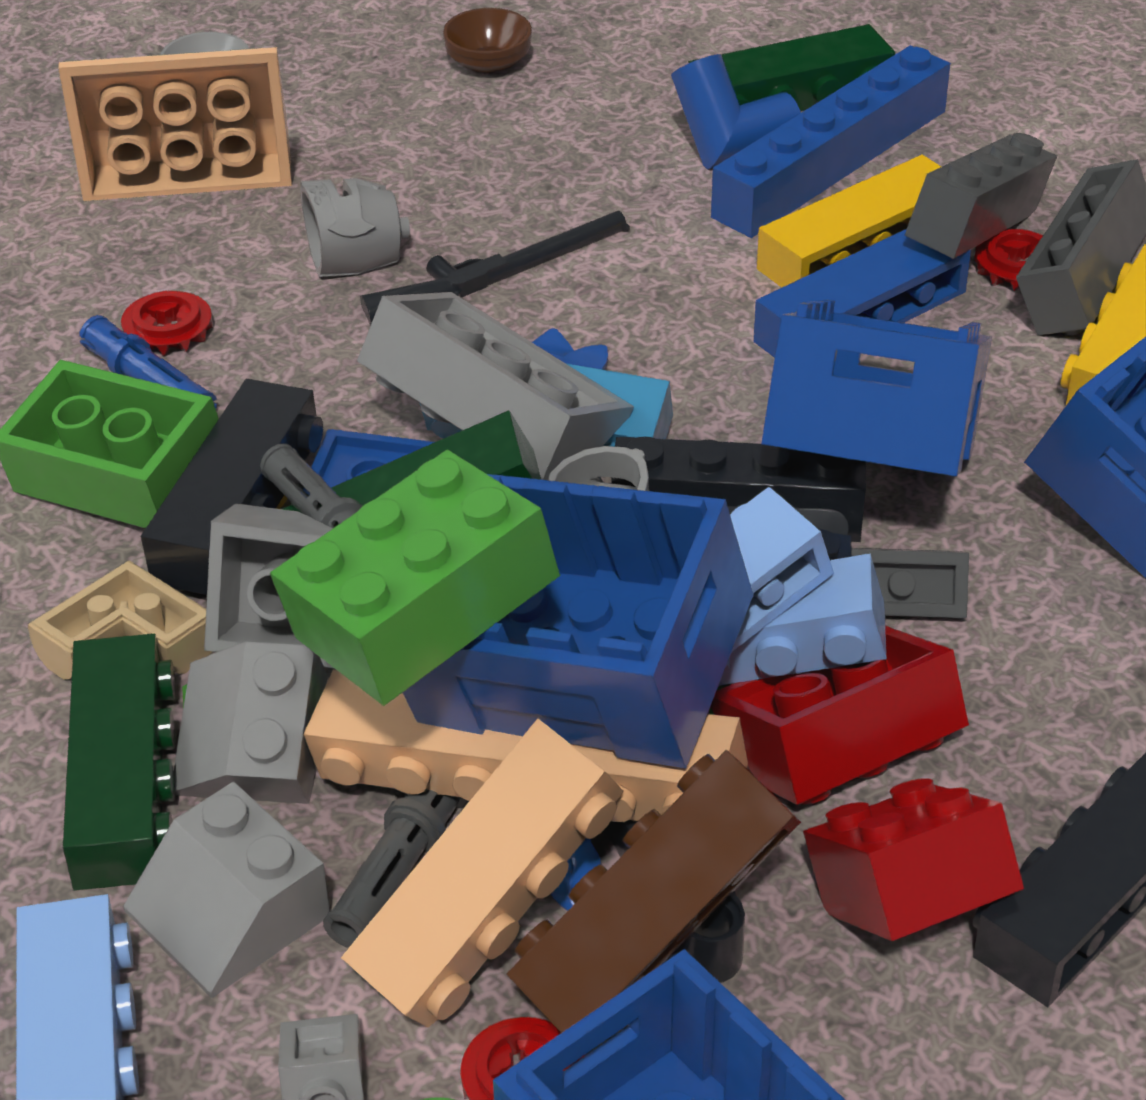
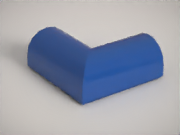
(714, 113)

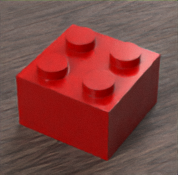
(912, 858)

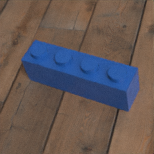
(882, 282)

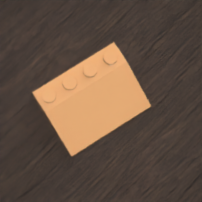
(177, 123)

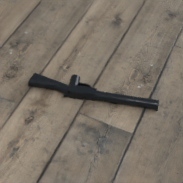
(479, 273)

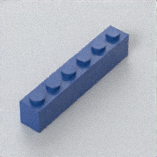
(829, 140)

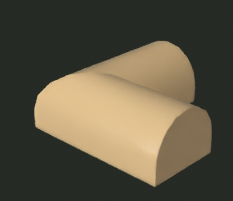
(117, 606)

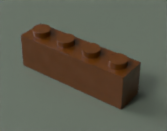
(655, 893)

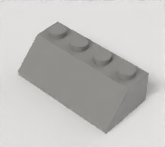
(475, 368)

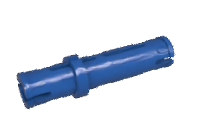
(132, 356)

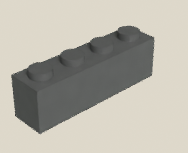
(981, 194)
(1085, 249)

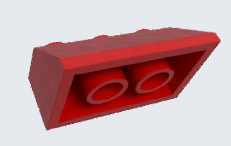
(847, 720)

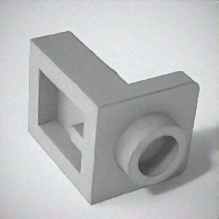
(321, 1059)

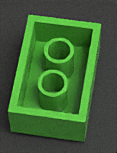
(103, 441)
(416, 575)

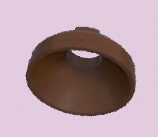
(487, 39)

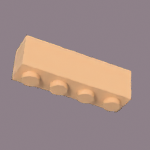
(484, 876)

